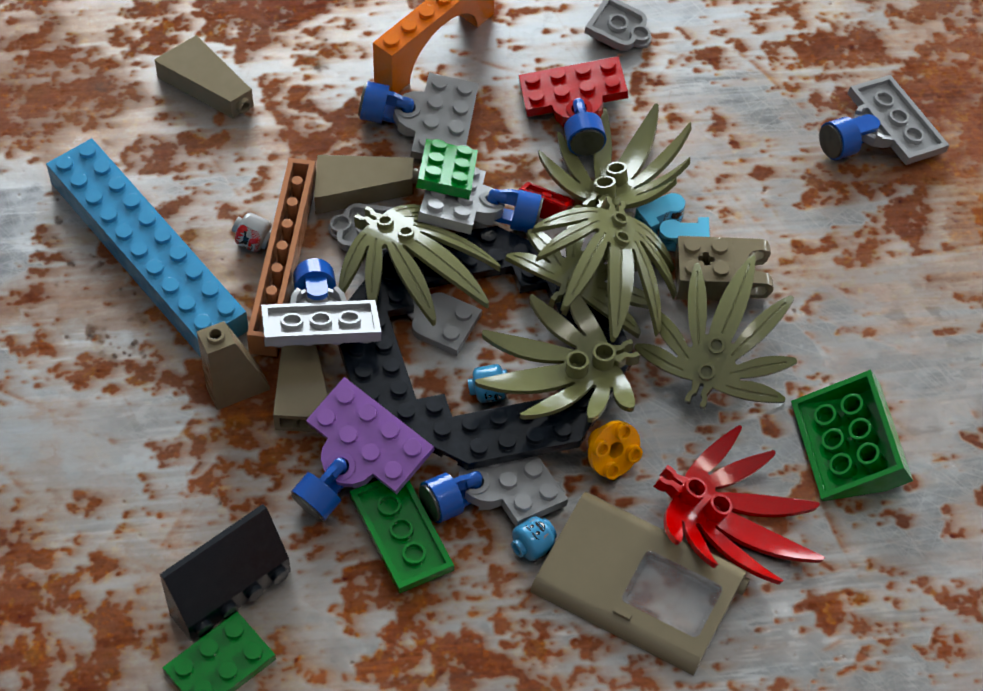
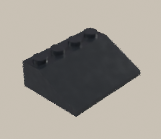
(225, 573)

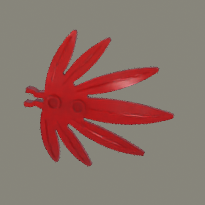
(699, 506)

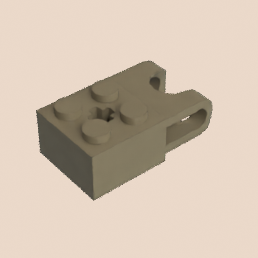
(719, 262)

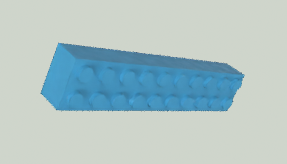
(144, 243)

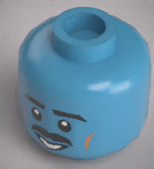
(484, 395)
(533, 538)

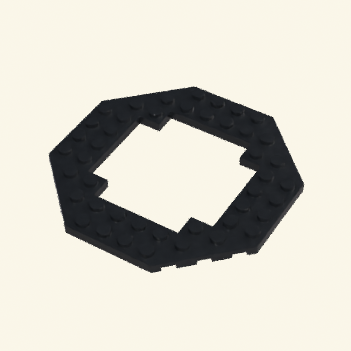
(473, 437)

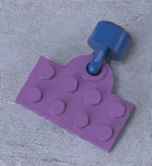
(360, 445)

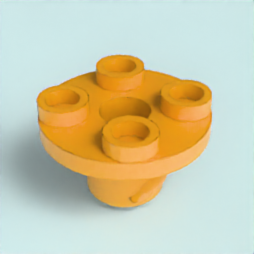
(614, 449)

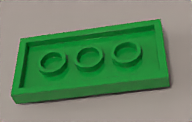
(402, 534)

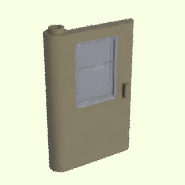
(638, 582)

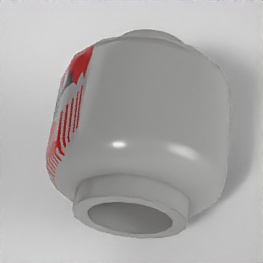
(252, 232)

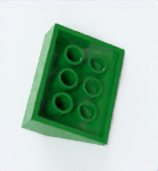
(851, 439)

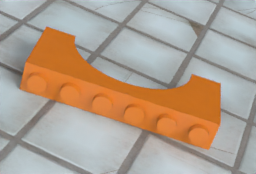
(400, 46)

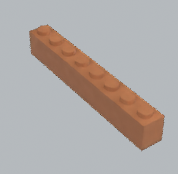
(283, 247)

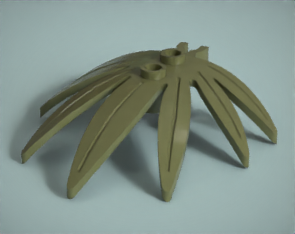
(619, 178)
(404, 240)
(618, 241)
(560, 269)
(713, 356)
(589, 366)

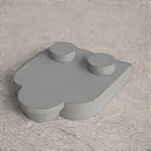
(619, 26)
(343, 226)
(453, 323)

